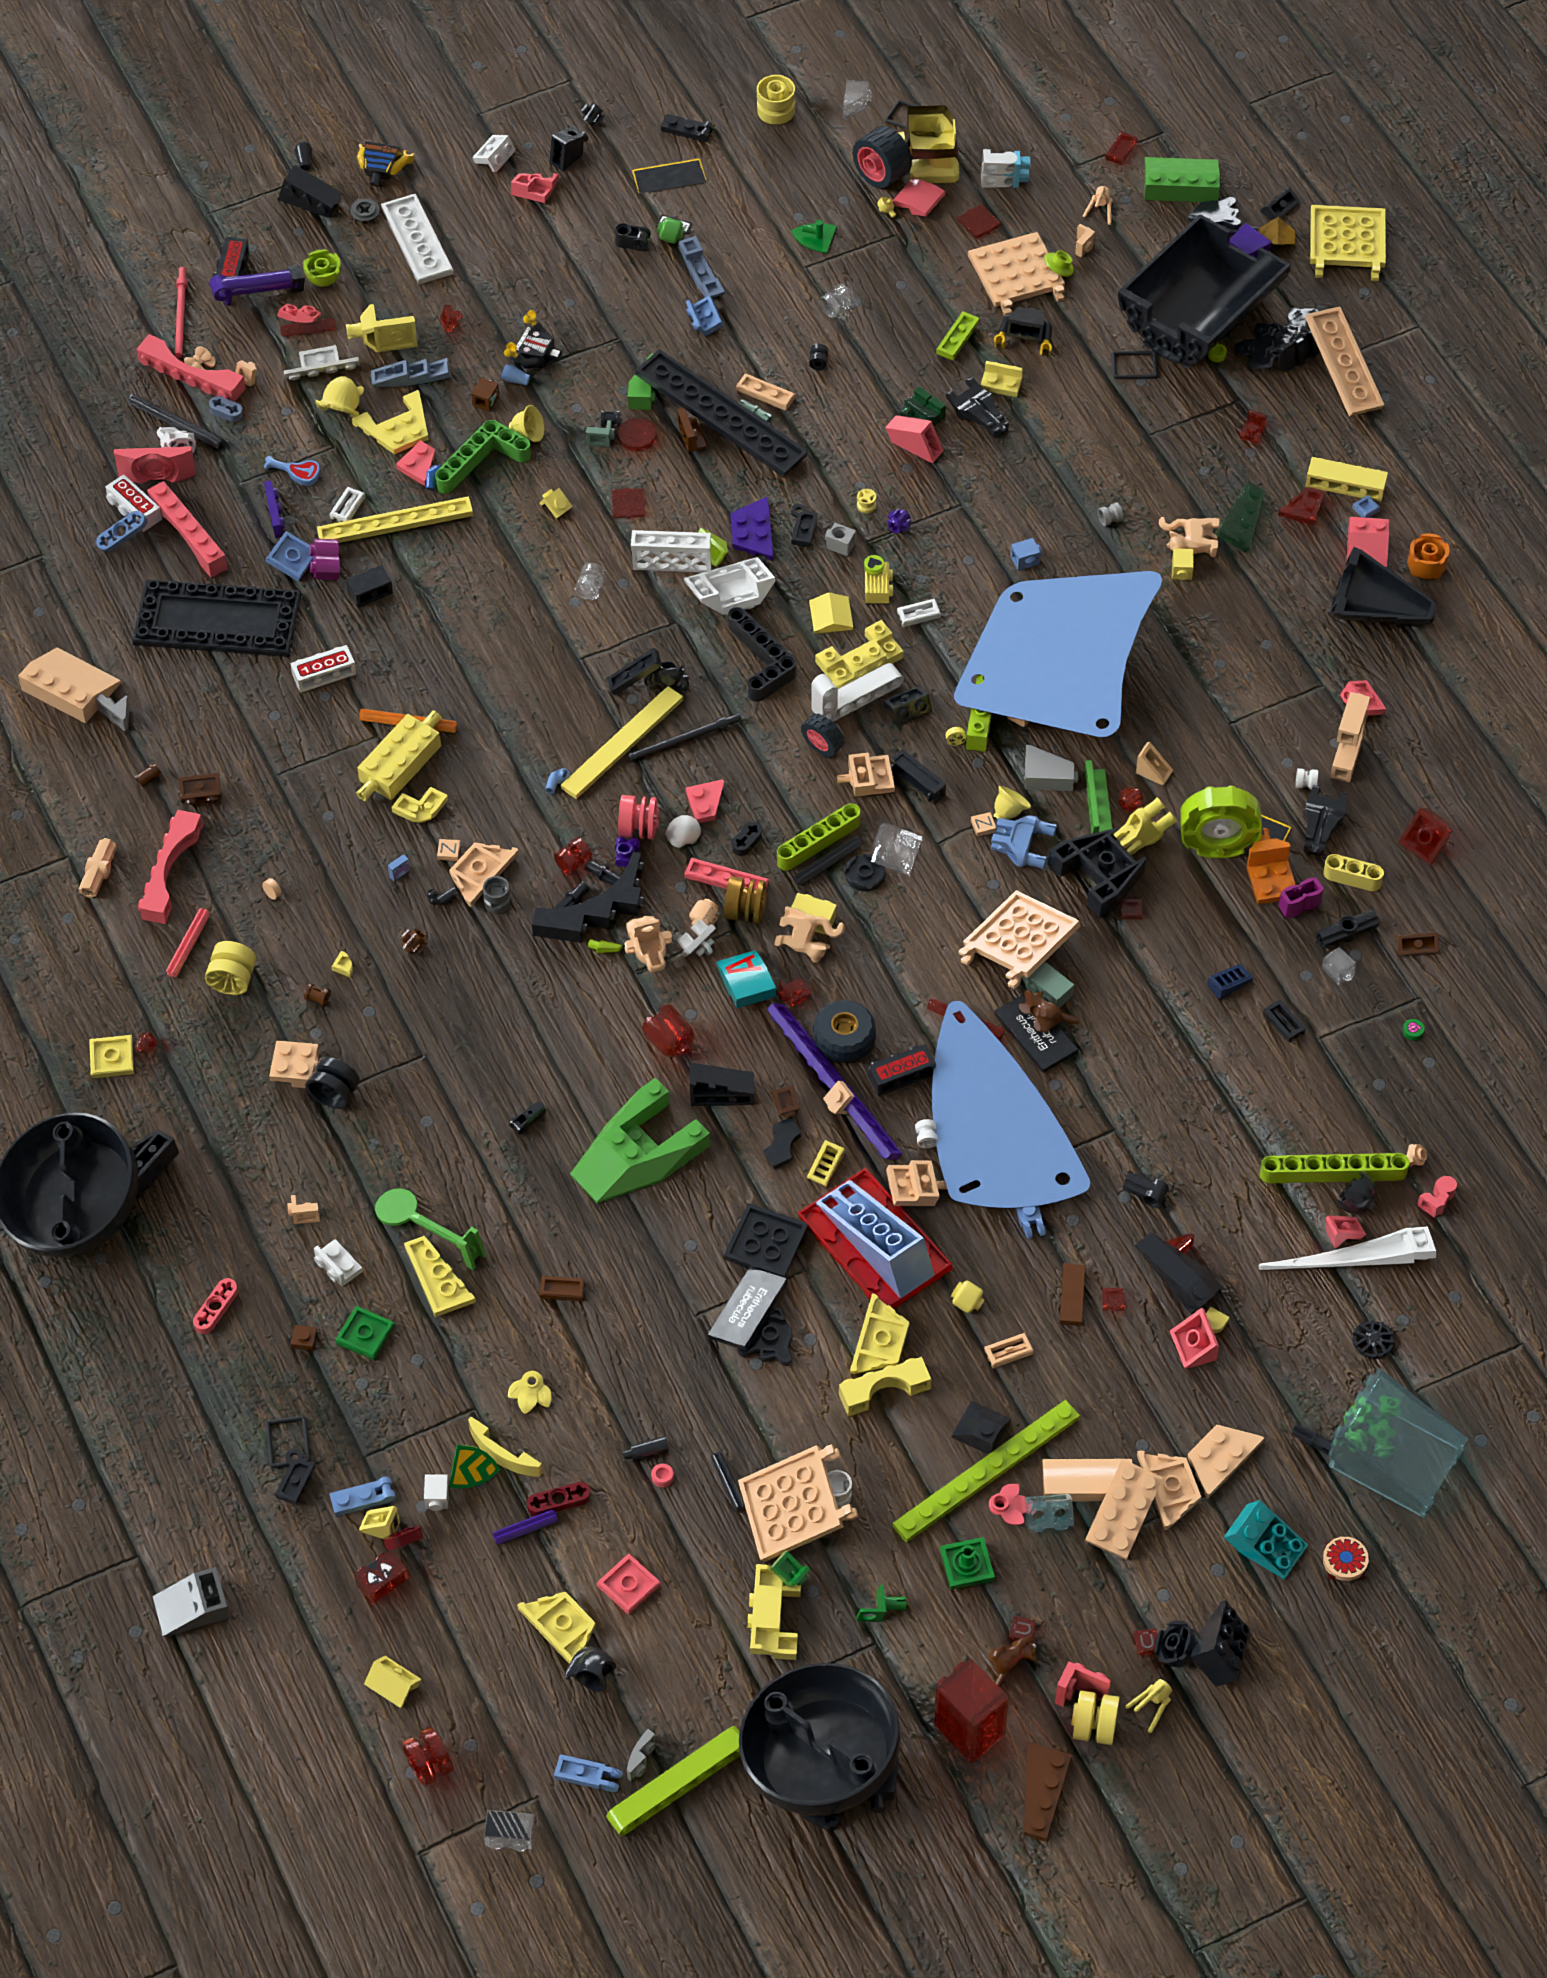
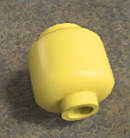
(967, 1296)

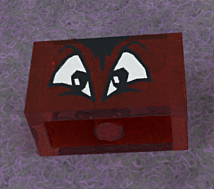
(381, 1576)

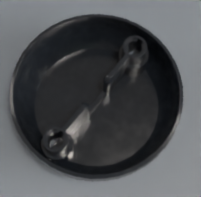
(67, 1185)
(820, 1739)

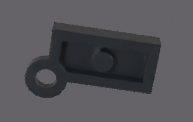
(804, 526)
(295, 1478)

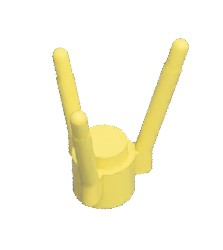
(1157, 1693)

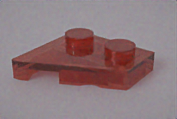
(1304, 506)

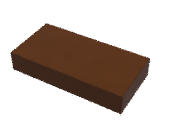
(562, 1288)

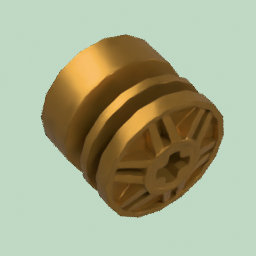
(747, 900)

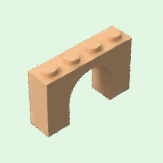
(1350, 736)

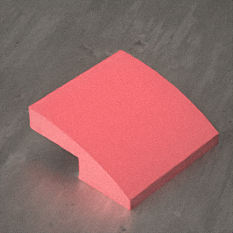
(919, 197)

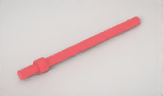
(181, 284)

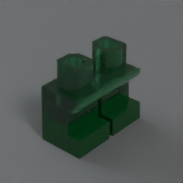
(924, 407)

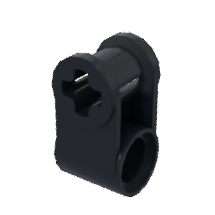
(630, 236)

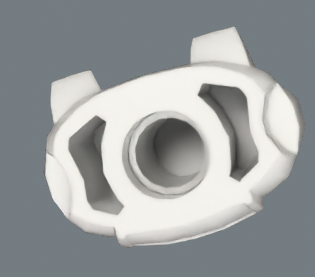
(174, 438)

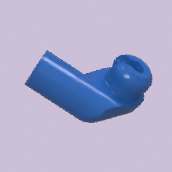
(430, 477)

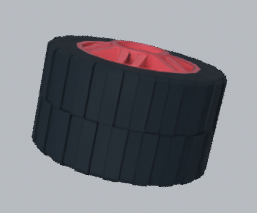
(882, 157)

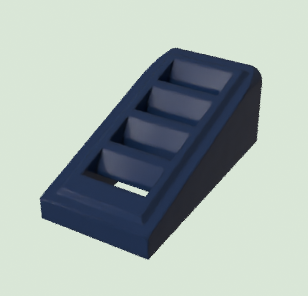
(1222, 991)

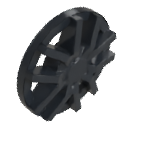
(1373, 1339)

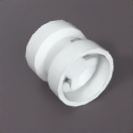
(1306, 778)
(926, 1134)

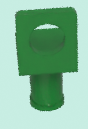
(883, 1603)

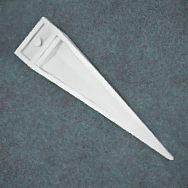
(1389, 1249)

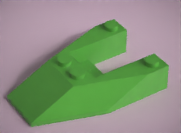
(627, 1158)

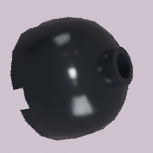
(1358, 1195)
(1176, 1644)

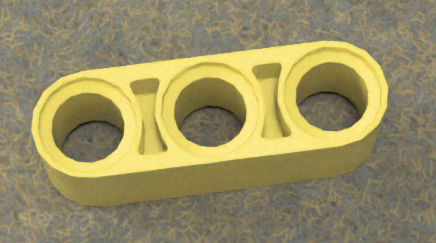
(1364, 875)

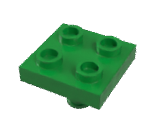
(967, 1563)

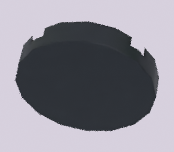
(863, 873)

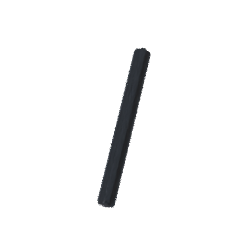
(175, 420)

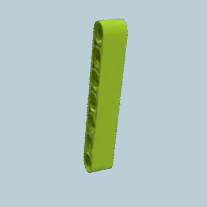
(1324, 1172)
(675, 1782)

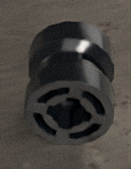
(818, 356)

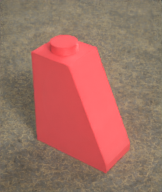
(915, 436)

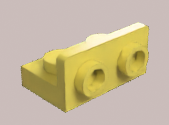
(1002, 379)

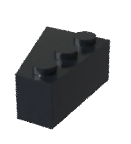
(309, 193)
(720, 1086)
(153, 1156)

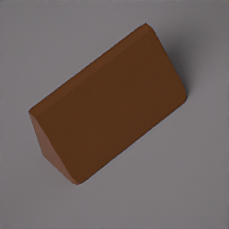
(1417, 943)

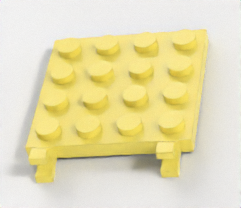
(1347, 238)

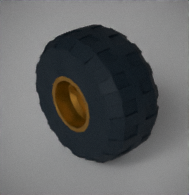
(844, 1031)

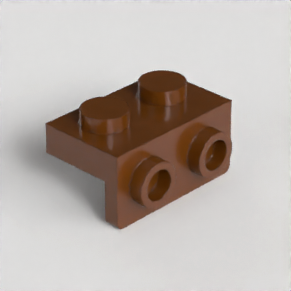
(200, 787)

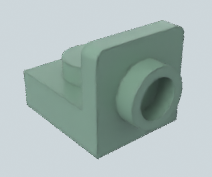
(600, 436)

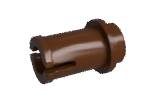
(148, 774)

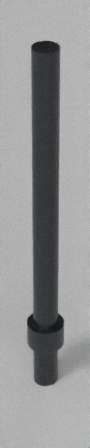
(721, 723)

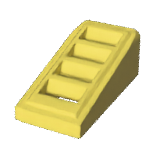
(833, 1148)

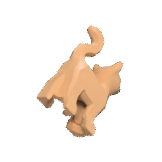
(1198, 534)
(803, 931)

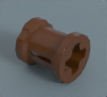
(317, 994)

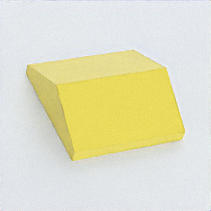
(831, 613)

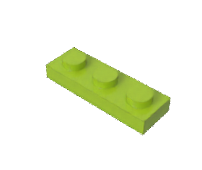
(957, 335)

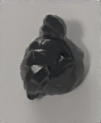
(668, 675)

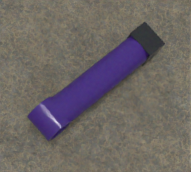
(226, 287)

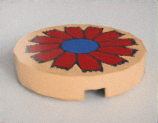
(1345, 1558)

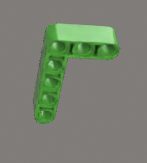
(488, 437)

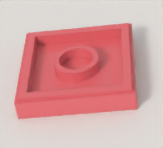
(628, 1584)

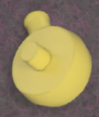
(886, 205)

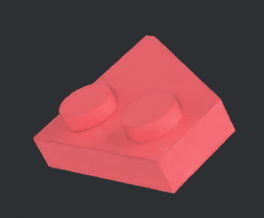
(705, 800)

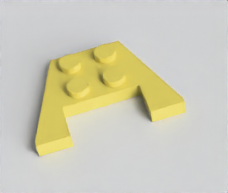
(398, 432)

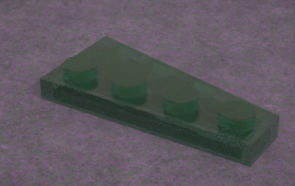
(1242, 518)

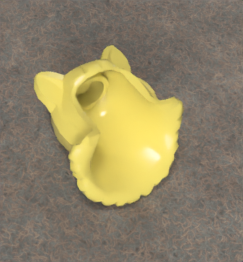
(341, 395)

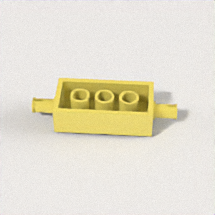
(399, 756)

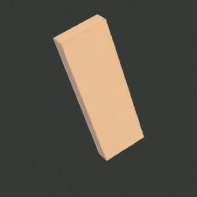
(765, 392)

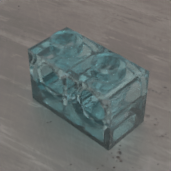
(1049, 1505)

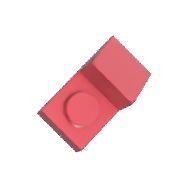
(1342, 1228)

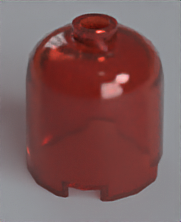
(669, 1032)

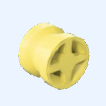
(866, 501)

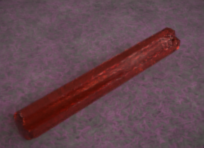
(940, 1008)

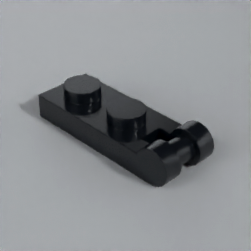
(687, 127)

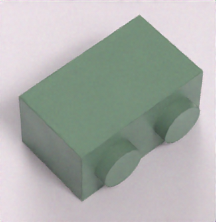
(1055, 986)

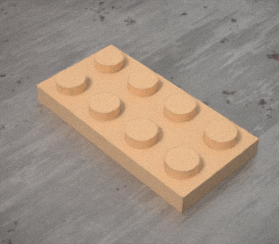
(1123, 1509)

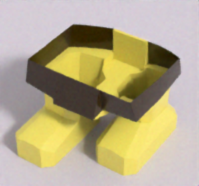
(932, 143)

